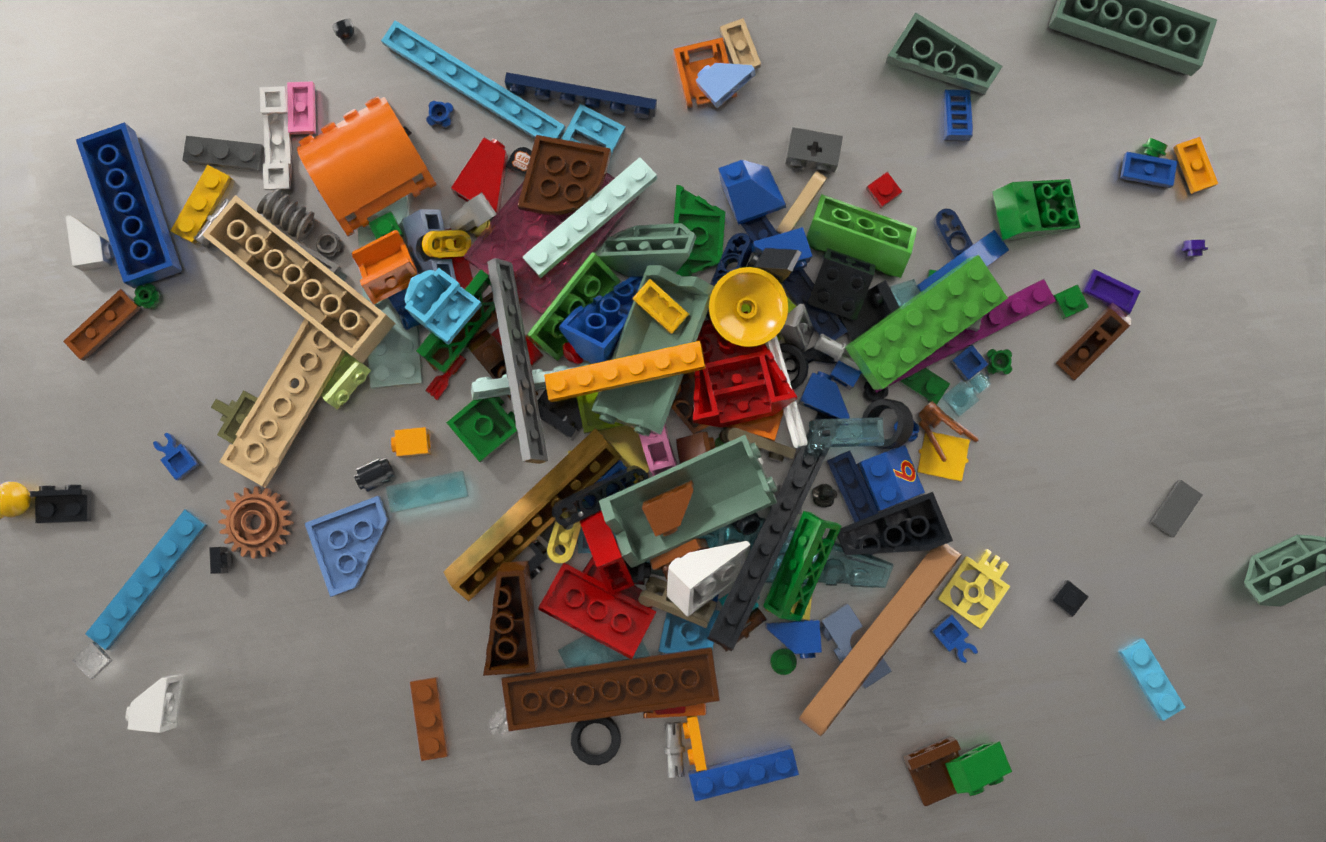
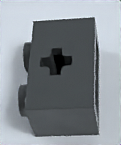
(827, 150)

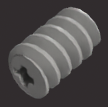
(286, 214)

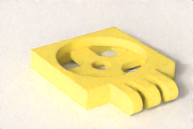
(987, 571)

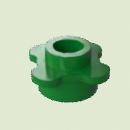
(1004, 356)

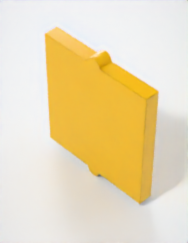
(955, 451)

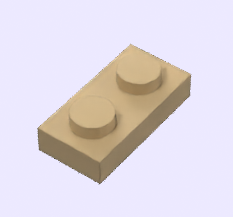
(739, 44)

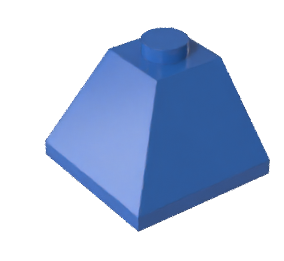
(750, 190)

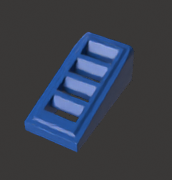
(952, 133)

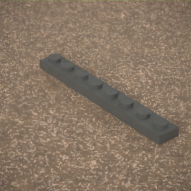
(517, 362)

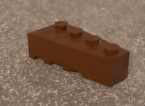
(512, 627)

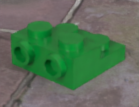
(484, 426)

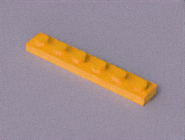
(624, 371)

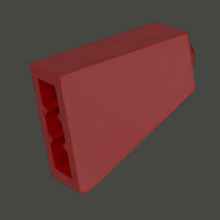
(484, 174)
(606, 553)

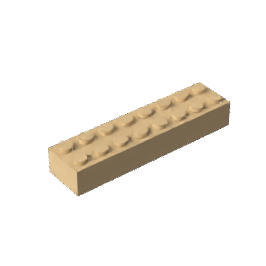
(299, 279)

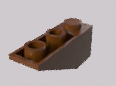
(489, 355)

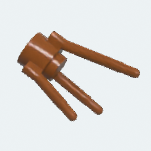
(933, 416)

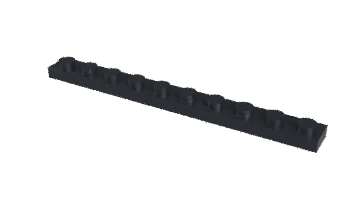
(768, 543)

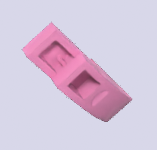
(658, 451)

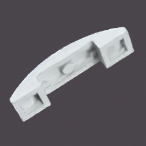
(277, 139)

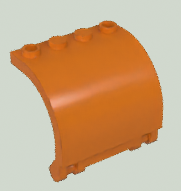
(363, 164)

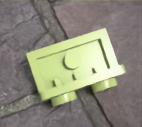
(344, 380)

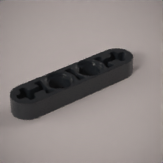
(598, 490)

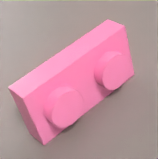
(301, 108)

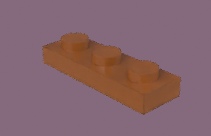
(102, 325)
(429, 719)

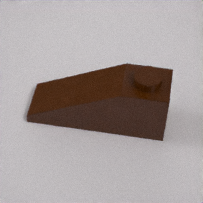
(1094, 341)

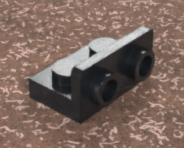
(62, 505)

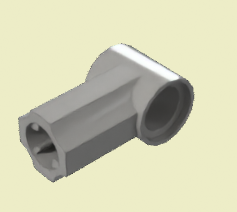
(472, 214)

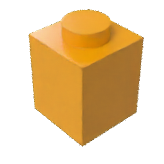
(411, 442)

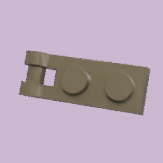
(776, 450)
(649, 598)

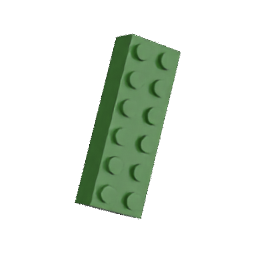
(926, 322)

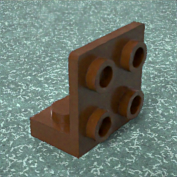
(930, 772)

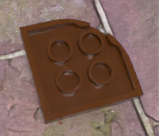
(562, 175)

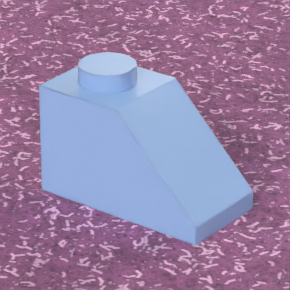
(723, 80)

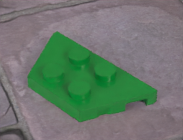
(708, 226)

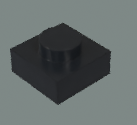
(219, 560)
(1069, 598)

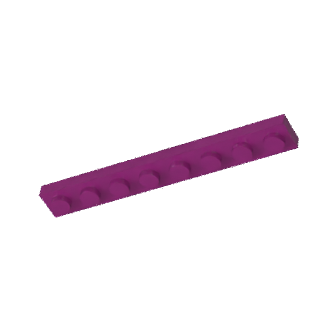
(1008, 312)

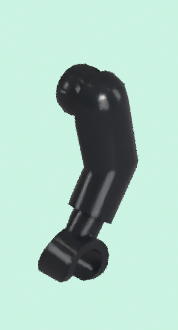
(812, 355)

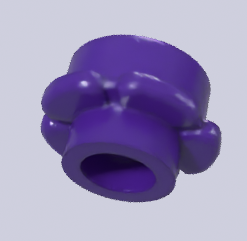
(1194, 247)

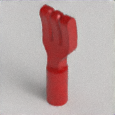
(441, 383)

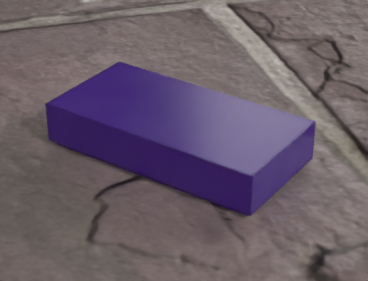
(1109, 290)

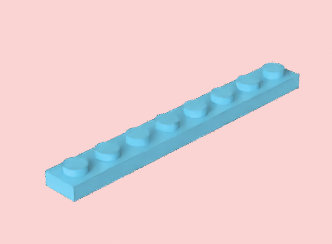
(471, 82)

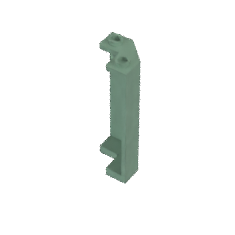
(649, 403)
(726, 489)

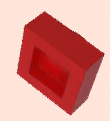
(884, 190)

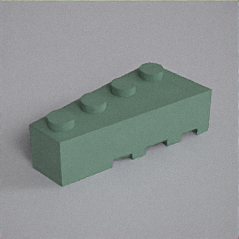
(942, 56)

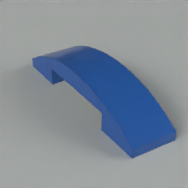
(988, 248)

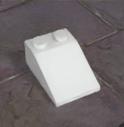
(704, 575)

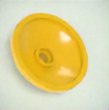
(763, 296)

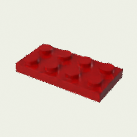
(590, 609)

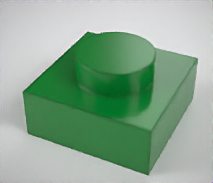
(385, 225)
(1070, 301)

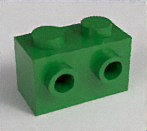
(978, 768)

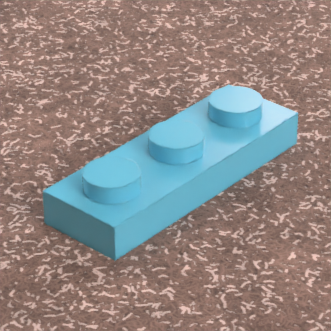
(1152, 679)

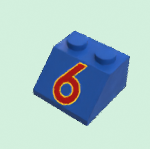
(891, 477)

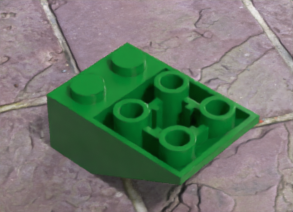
(1035, 208)

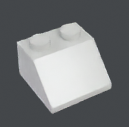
(157, 706)

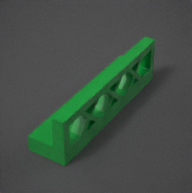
(433, 343)
(798, 566)

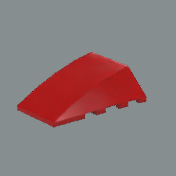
(737, 382)

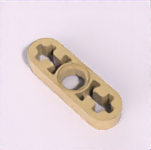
(802, 203)

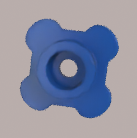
(436, 107)

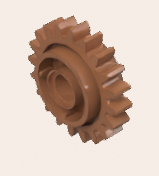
(239, 522)

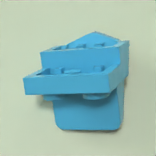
(440, 303)

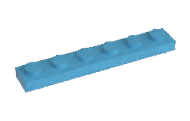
(146, 579)

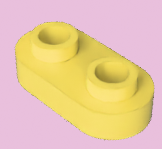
(563, 537)

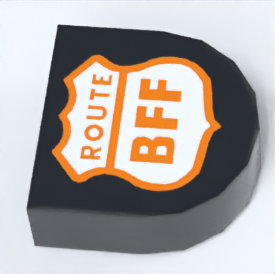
(519, 160)

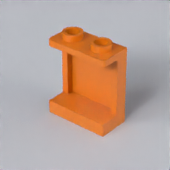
(385, 266)

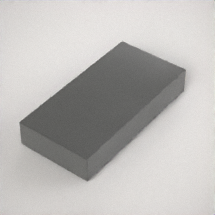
(1176, 508)

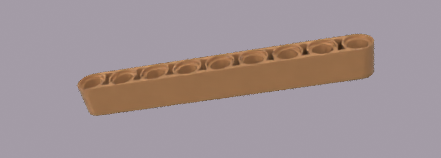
(879, 638)

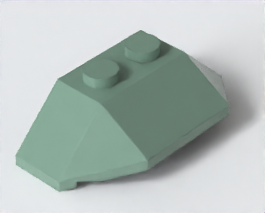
(646, 245)
(1287, 570)

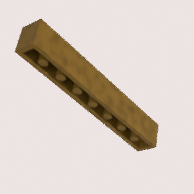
(530, 515)

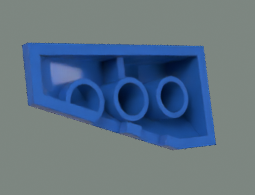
(598, 326)

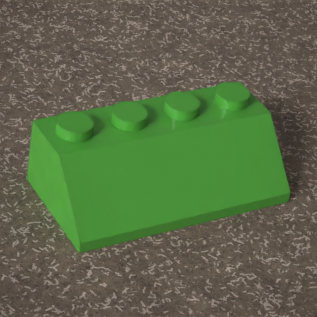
(862, 235)
(588, 282)

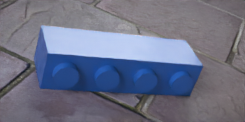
(743, 773)

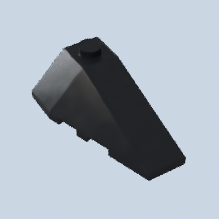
(903, 528)

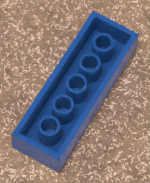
(129, 205)

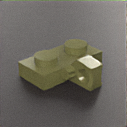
(233, 414)

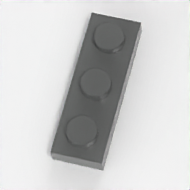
(223, 153)

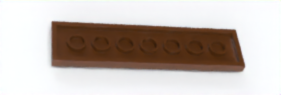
(610, 689)

